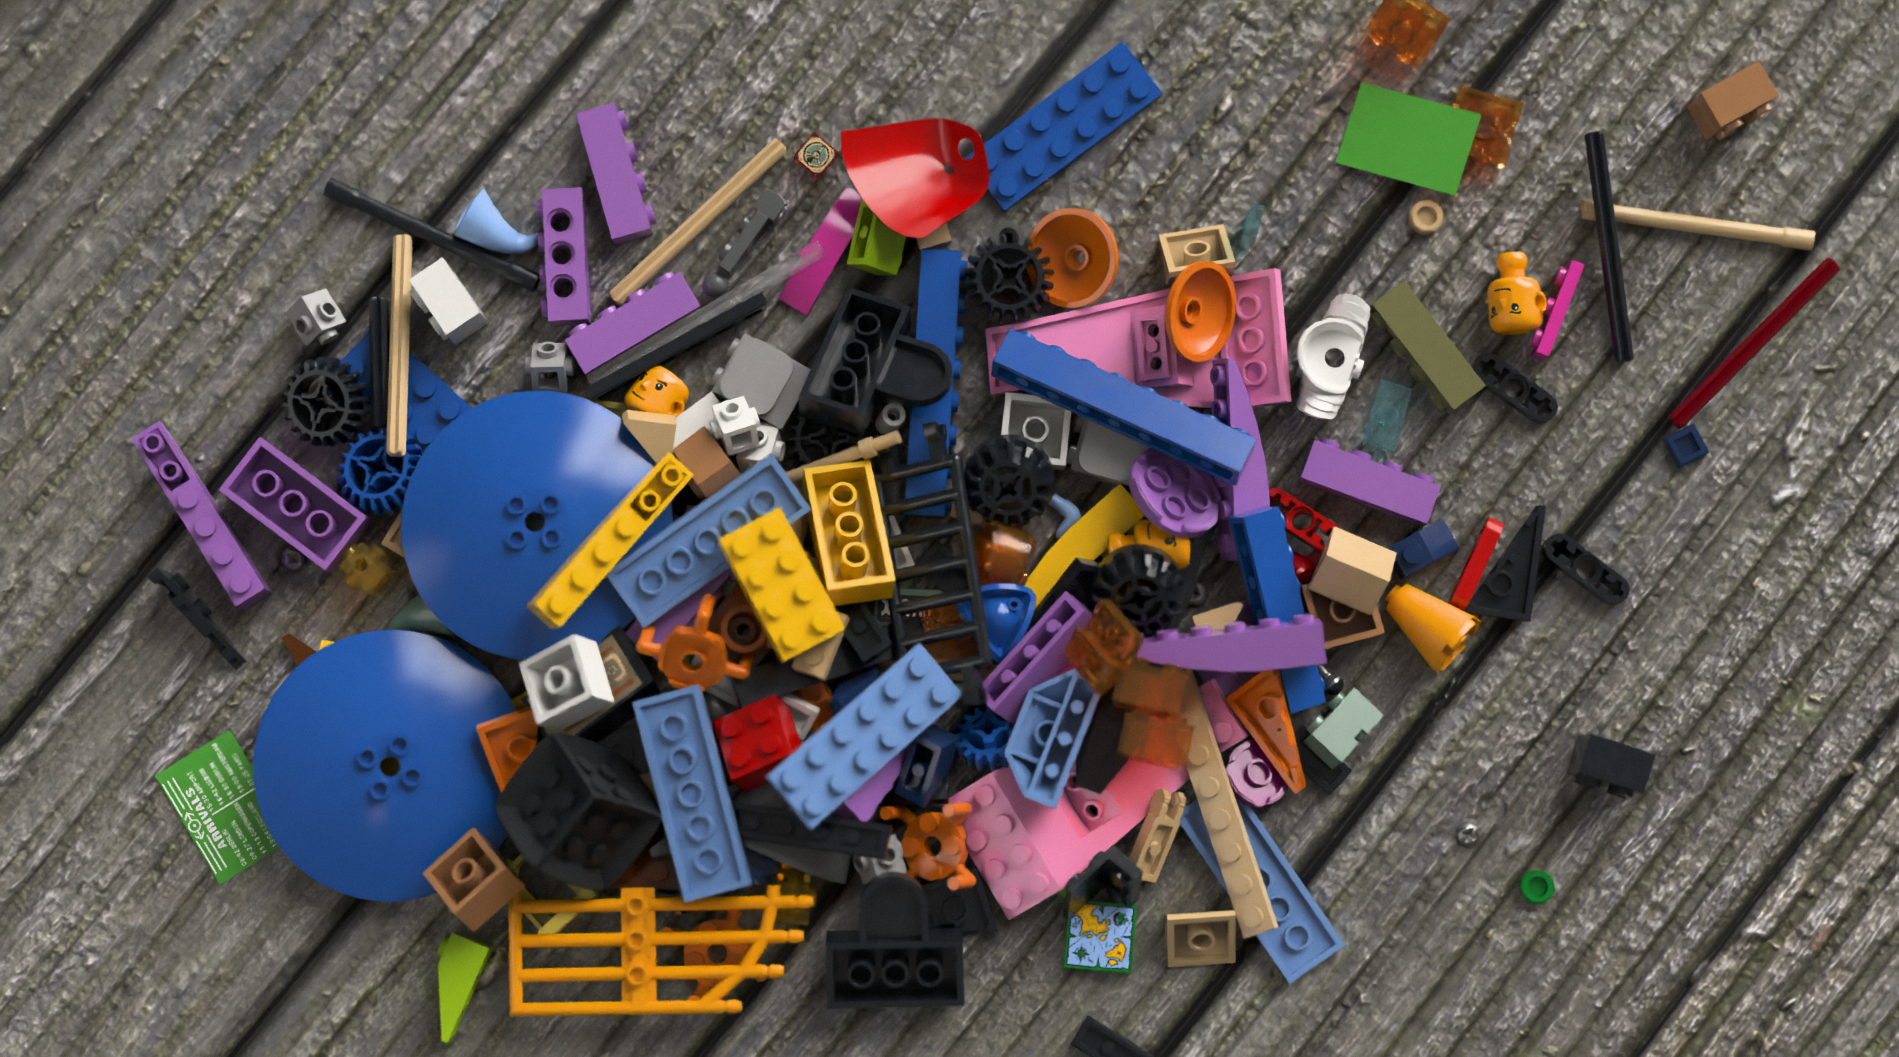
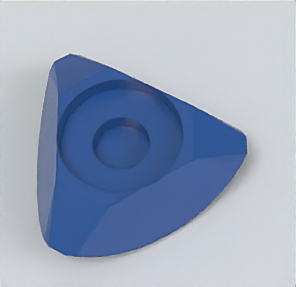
(1007, 615)

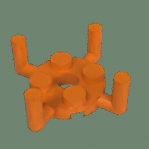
(695, 641)
(951, 834)
(699, 954)

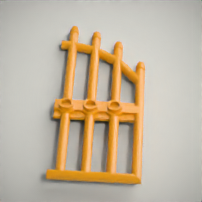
(639, 944)

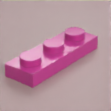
(1556, 308)

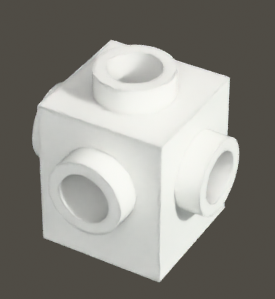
(735, 418)
(769, 442)

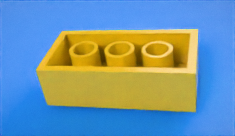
(848, 532)
(780, 585)

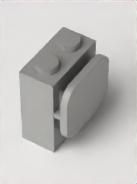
(764, 378)
(1103, 454)

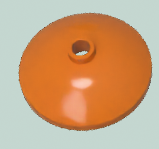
(1062, 238)
(1200, 311)

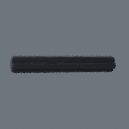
(379, 360)

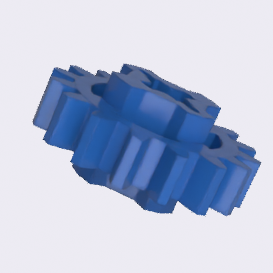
(984, 739)

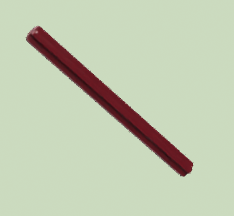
(1754, 343)

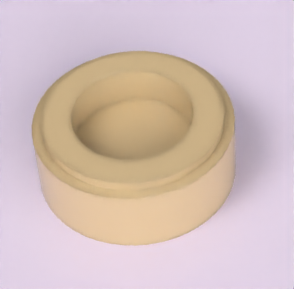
(1425, 217)

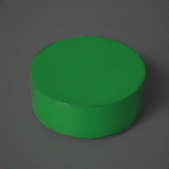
(1536, 886)

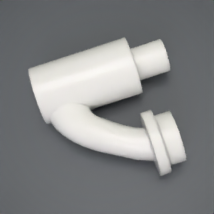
(890, 417)

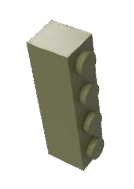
(1425, 347)

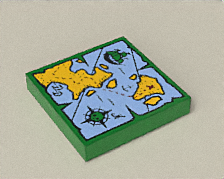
(1101, 937)

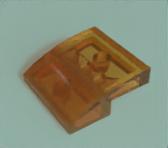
(1104, 646)

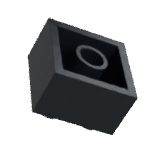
(1610, 764)

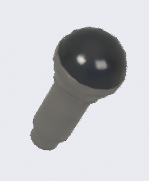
(1333, 681)

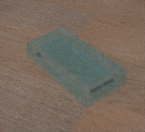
(1251, 226)

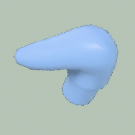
(1068, 510)

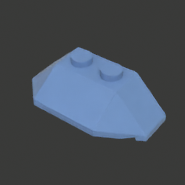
(1050, 735)

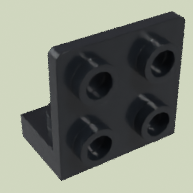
(1108, 870)

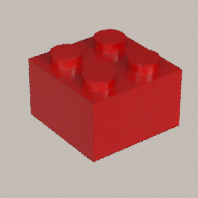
(756, 740)

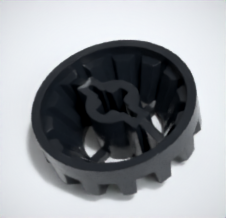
(1014, 459)
(1143, 570)

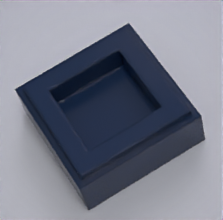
(1685, 445)

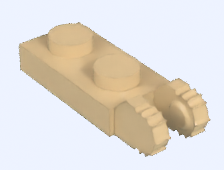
(1158, 832)

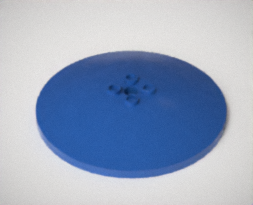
(471, 509)
(325, 748)

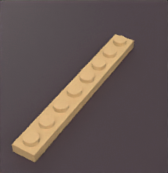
(1224, 820)

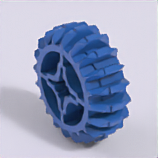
(374, 495)

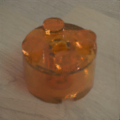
(1003, 553)

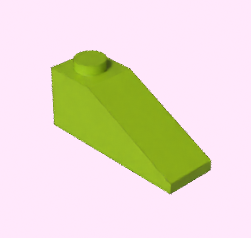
(459, 974)

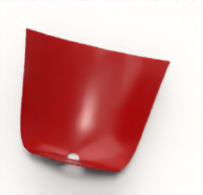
(903, 173)

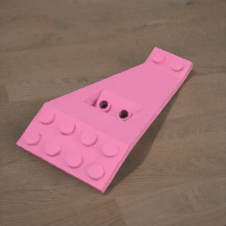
(1122, 341)
(1035, 849)

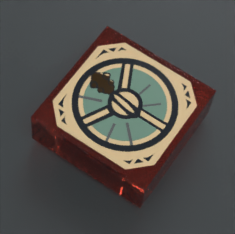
(816, 156)

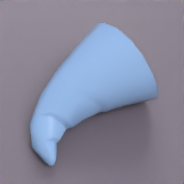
(485, 227)

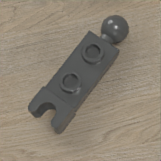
(768, 210)

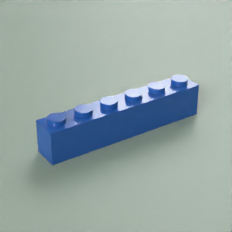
(1275, 591)

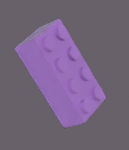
(295, 505)

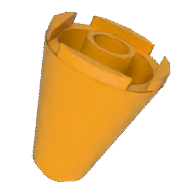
(1431, 624)

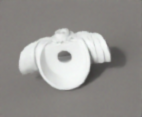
(1341, 328)

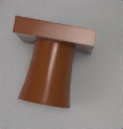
(724, 622)

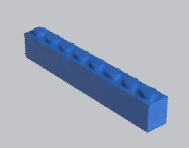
(936, 324)
(1123, 406)

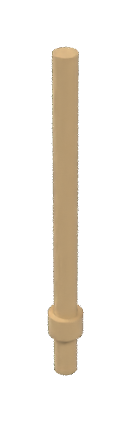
(866, 448)

